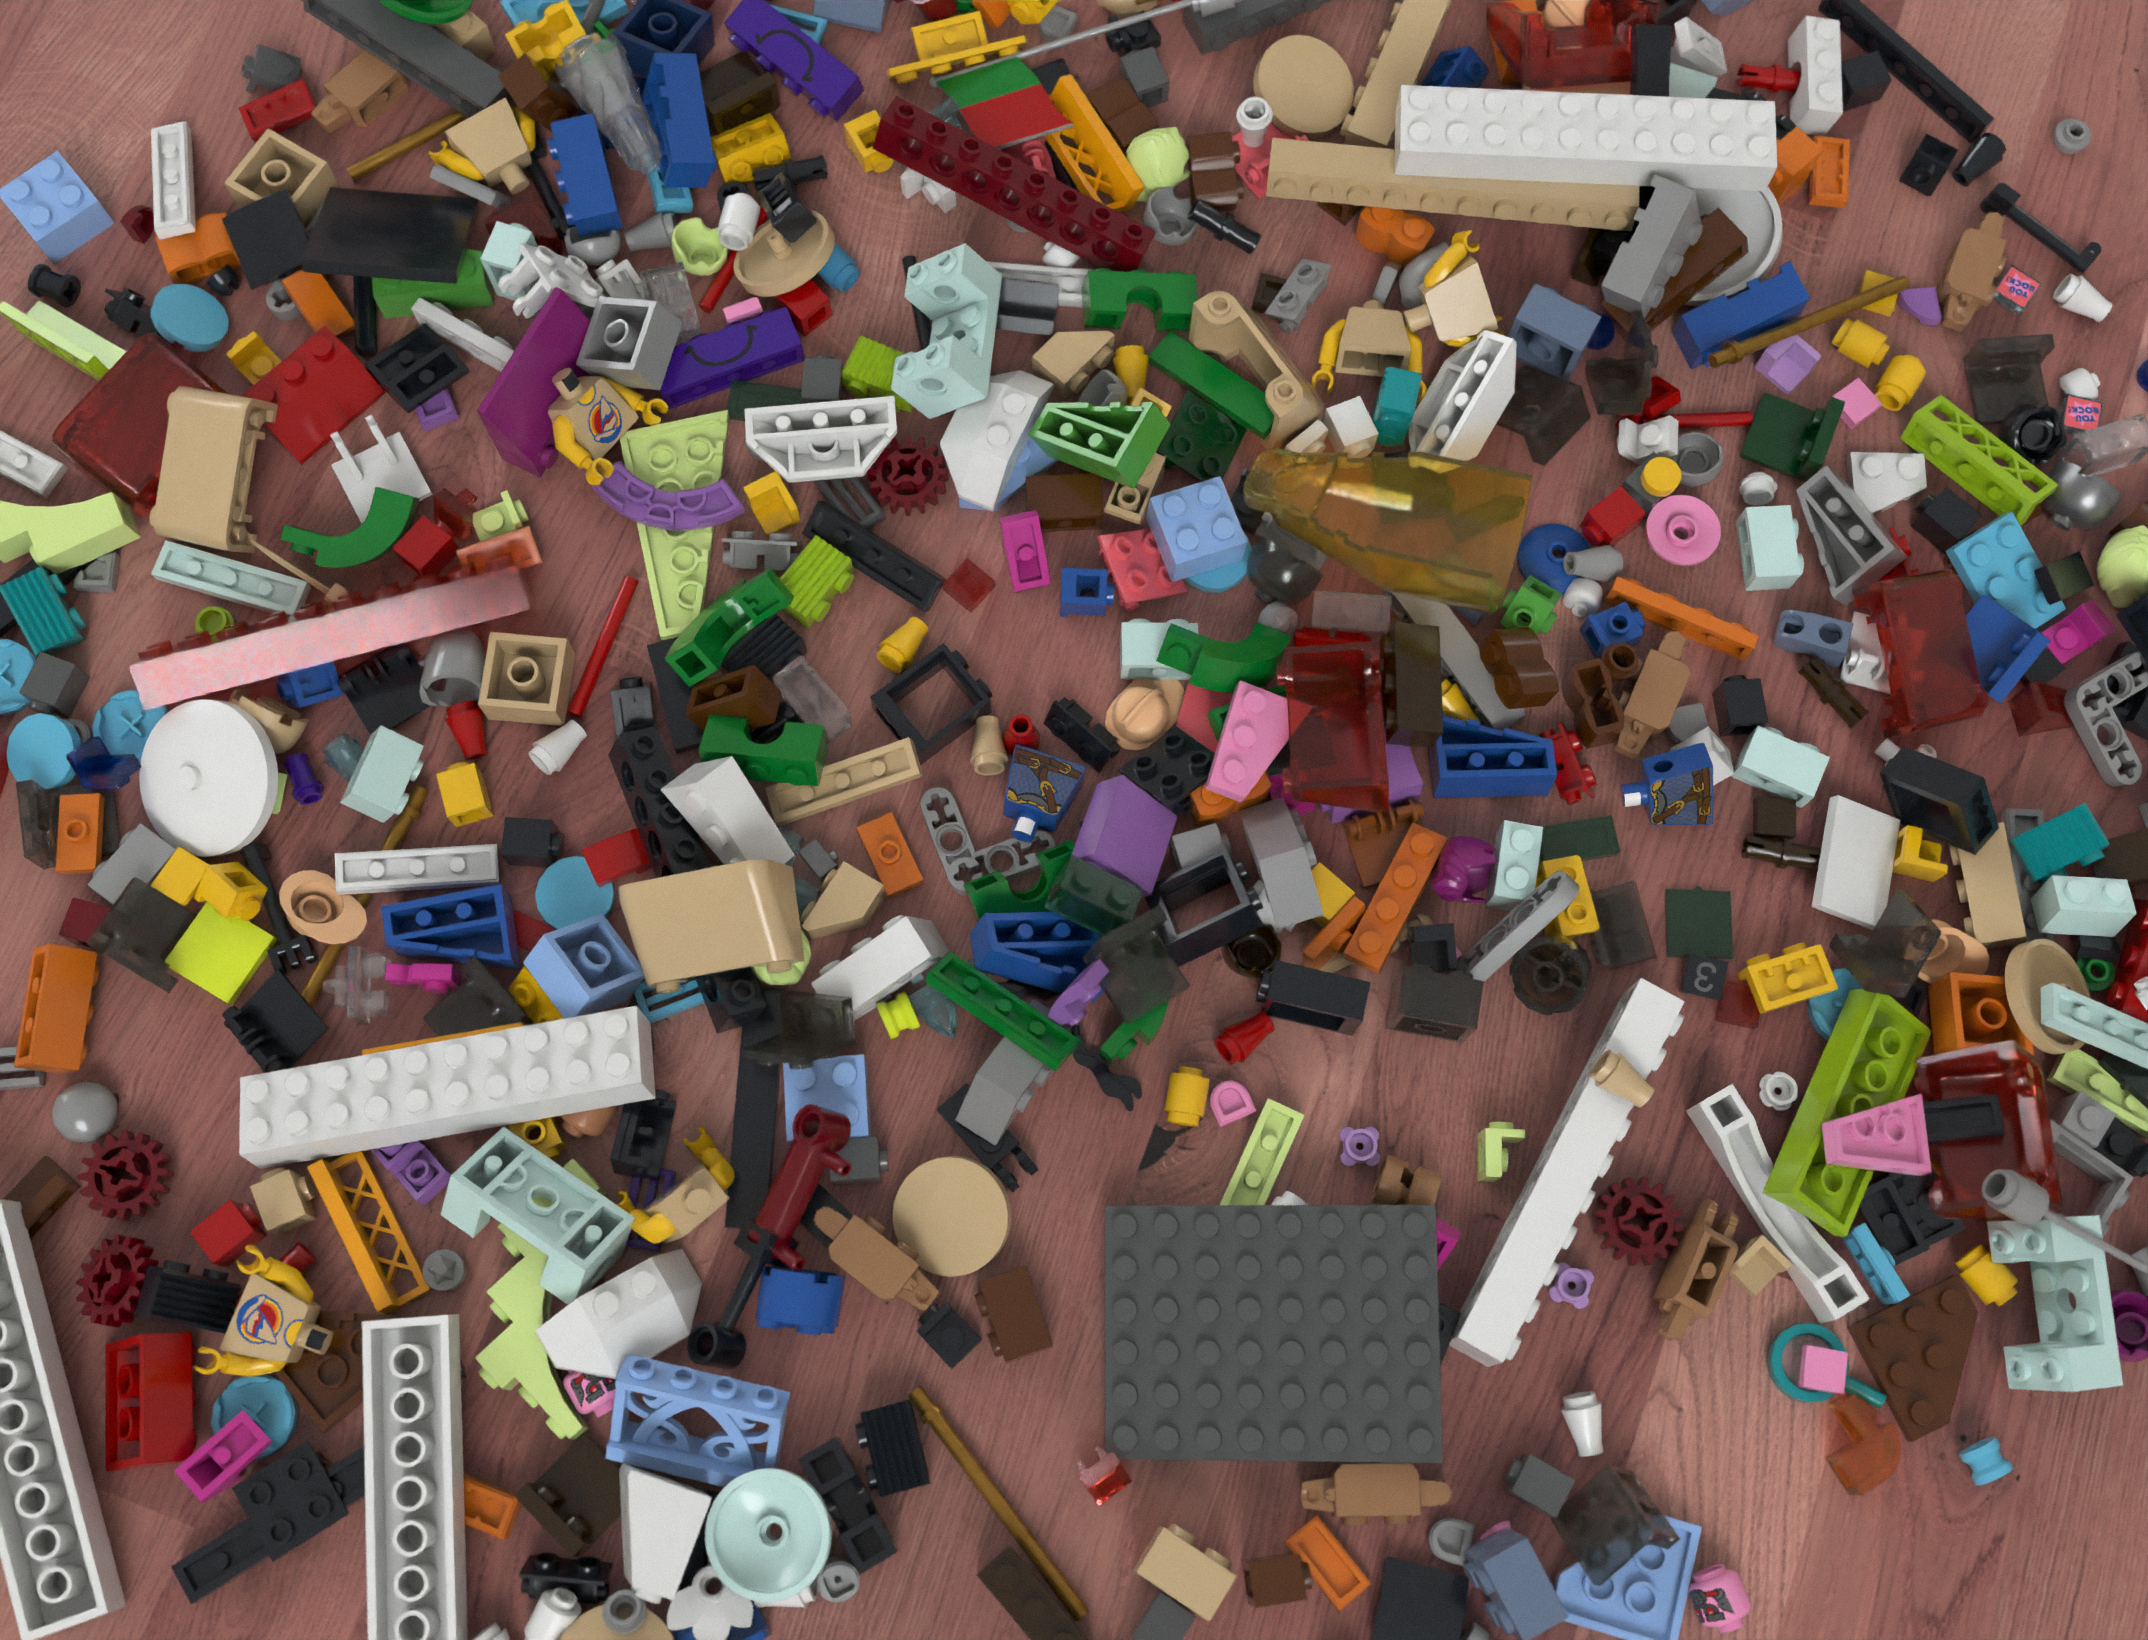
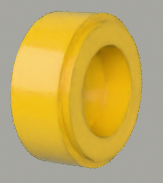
(1661, 476)

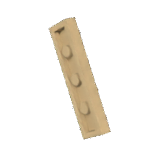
(846, 782)

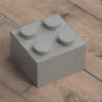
(630, 342)

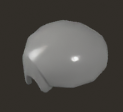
(1168, 217)
(593, 249)
(1103, 389)
(1698, 458)
(84, 1112)

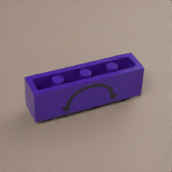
(794, 57)
(734, 353)

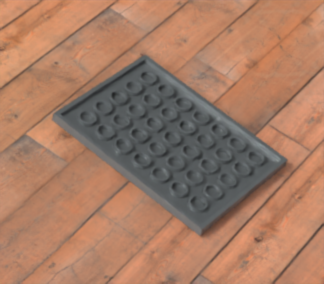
(1272, 1333)

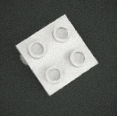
(1864, 658)

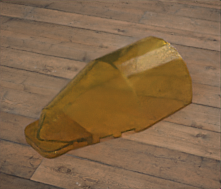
(1401, 523)

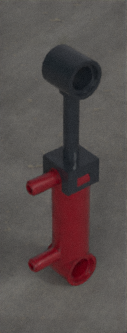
(770, 1235)

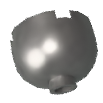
(2079, 499)

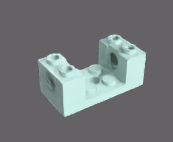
(962, 301)
(578, 1233)
(2075, 1345)

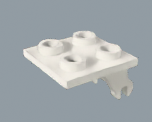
(554, 271)
(382, 466)

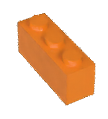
(56, 1009)

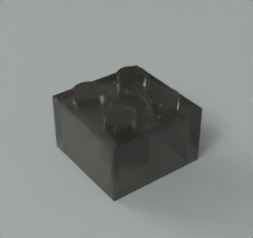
(1434, 1003)

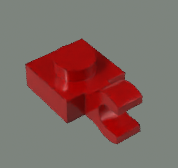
(1662, 398)

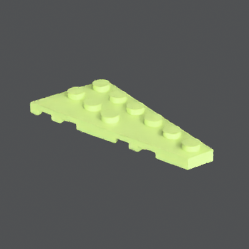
(672, 459)

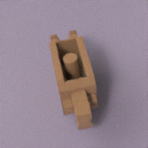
(359, 93)
(1971, 271)
(1652, 695)
(874, 1261)
(1696, 1271)
(1373, 1490)

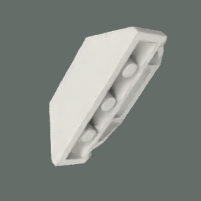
(1466, 398)
(991, 435)
(822, 437)
(630, 1314)

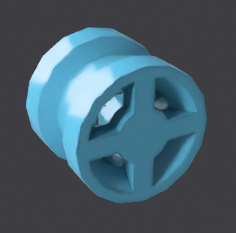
(1986, 1460)

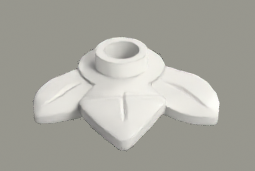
(707, 1613)

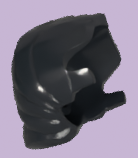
(2034, 432)

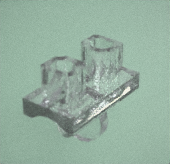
(353, 985)

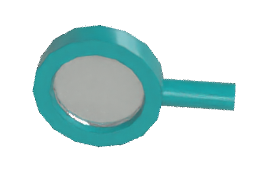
(1785, 1363)

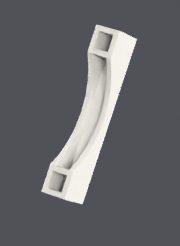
(1739, 1149)

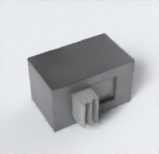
(818, 859)

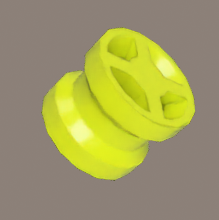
(897, 1015)

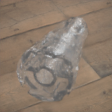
(604, 85)

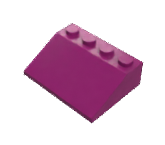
(520, 397)

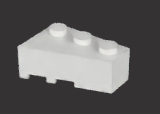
(727, 812)
(883, 964)

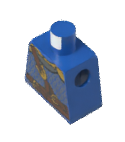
(1675, 787)
(1040, 791)

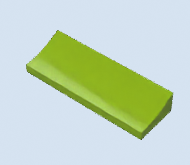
(1861, 1068)

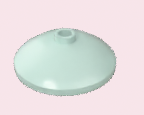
(741, 1539)

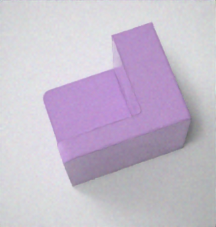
(1787, 362)

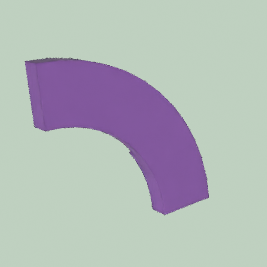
(664, 509)

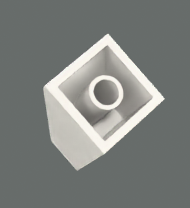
(658, 1530)

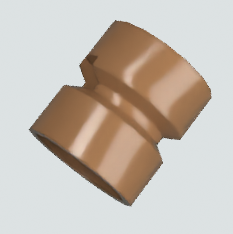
(1404, 1186)

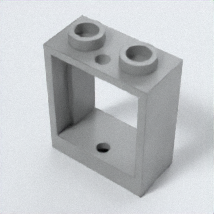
(2113, 1179)

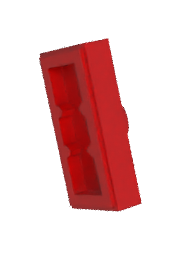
(279, 109)

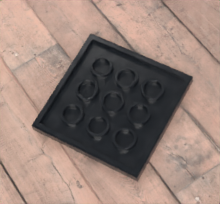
(391, 235)

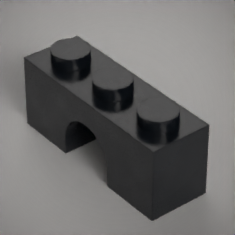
(849, 1504)

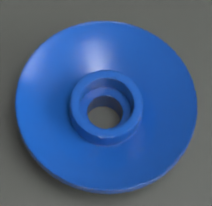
(1536, 554)

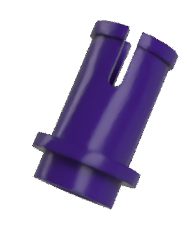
(306, 787)

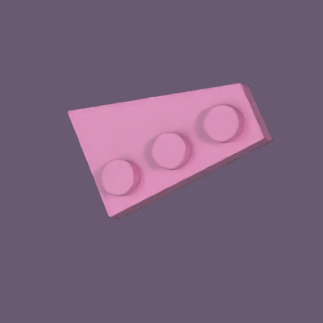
(1249, 740)
(1881, 1138)

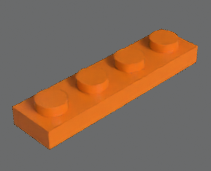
(1691, 622)
(1395, 898)

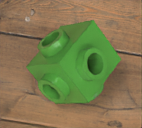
(1531, 606)

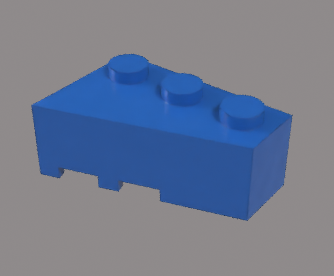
(679, 120)
(584, 175)
(1741, 316)
(1489, 762)
(456, 927)
(1032, 948)

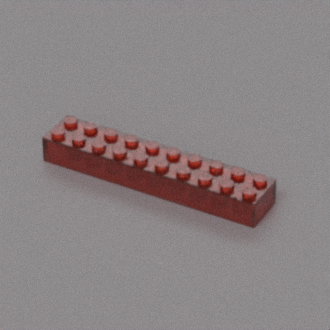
(331, 632)

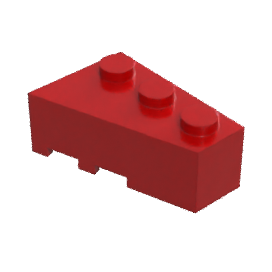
(2132, 966)

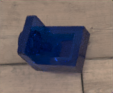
(98, 768)

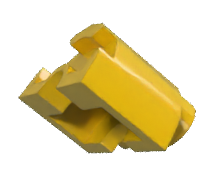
(548, 37)

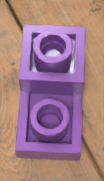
(1071, 1003)
(415, 1168)

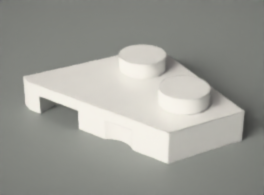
(1885, 478)

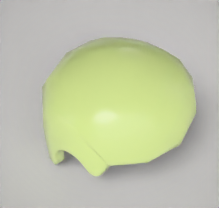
(698, 247)

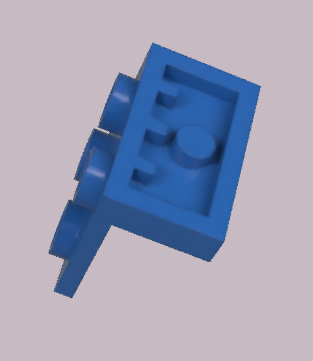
(2001, 646)

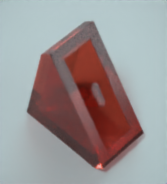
(529, 214)
(2039, 709)

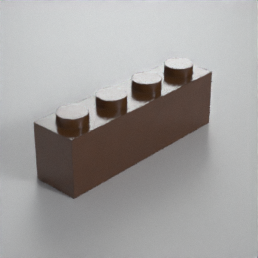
(1714, 253)

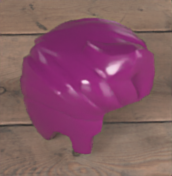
(1463, 869)
(2131, 1324)

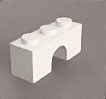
(1817, 53)

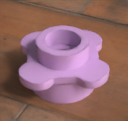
(1368, 1138)
(1582, 1281)

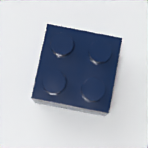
(664, 28)

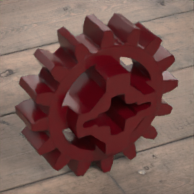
(908, 491)
(118, 1192)
(1640, 1237)
(115, 1280)

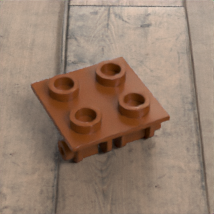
(1377, 838)

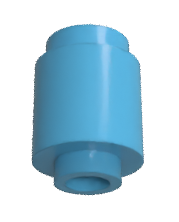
(840, 270)

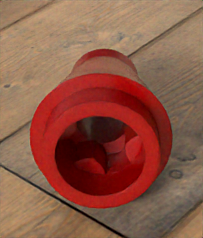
(467, 727)
(1029, 738)
(1242, 1038)

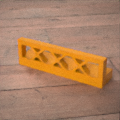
(1094, 148)
(355, 1237)

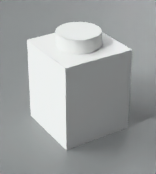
(1351, 428)

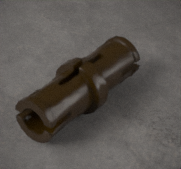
(1833, 692)
(1781, 852)

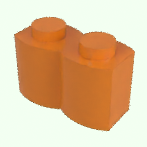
(1394, 233)
(198, 253)
(1215, 808)

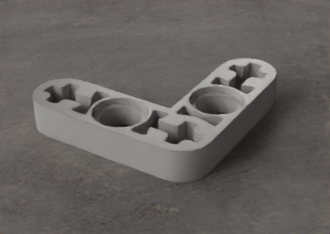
(2100, 712)
(966, 856)

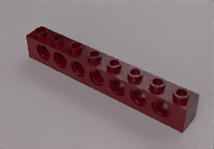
(1011, 188)

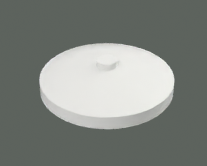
(1760, 220)
(208, 777)

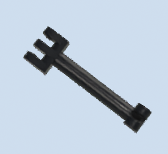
(546, 192)
(2003, 200)
(254, 858)

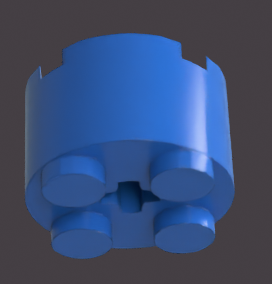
(800, 1298)

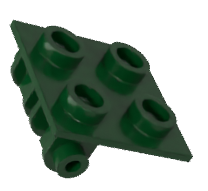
(1200, 439)

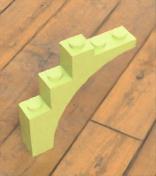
(66, 533)
(518, 1351)

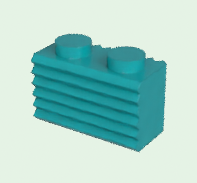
(1395, 405)
(42, 612)
(2059, 844)

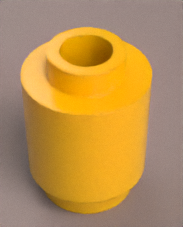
(1861, 343)
(1900, 382)
(1186, 1096)
(1987, 1279)

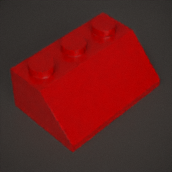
(316, 393)
(149, 1401)

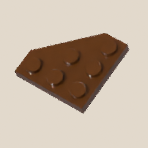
(1919, 1353)
(331, 1383)

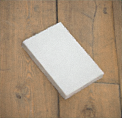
(1855, 862)

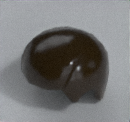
(1253, 952)

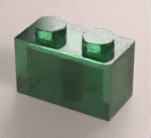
(1092, 897)

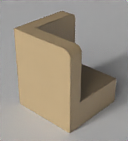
(1757, 1264)

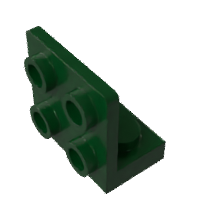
(1791, 436)

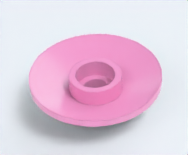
(1691, 518)

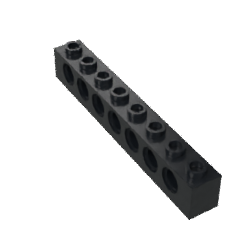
(674, 849)

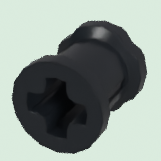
(54, 285)

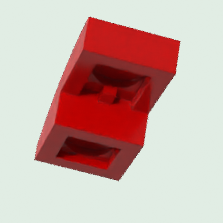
(617, 857)

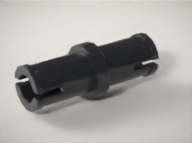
(797, 171)
(1224, 226)

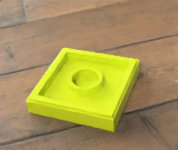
(220, 953)

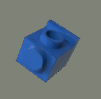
(1081, 581)
(1600, 631)

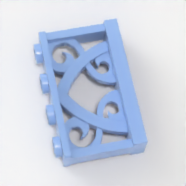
(664, 1443)

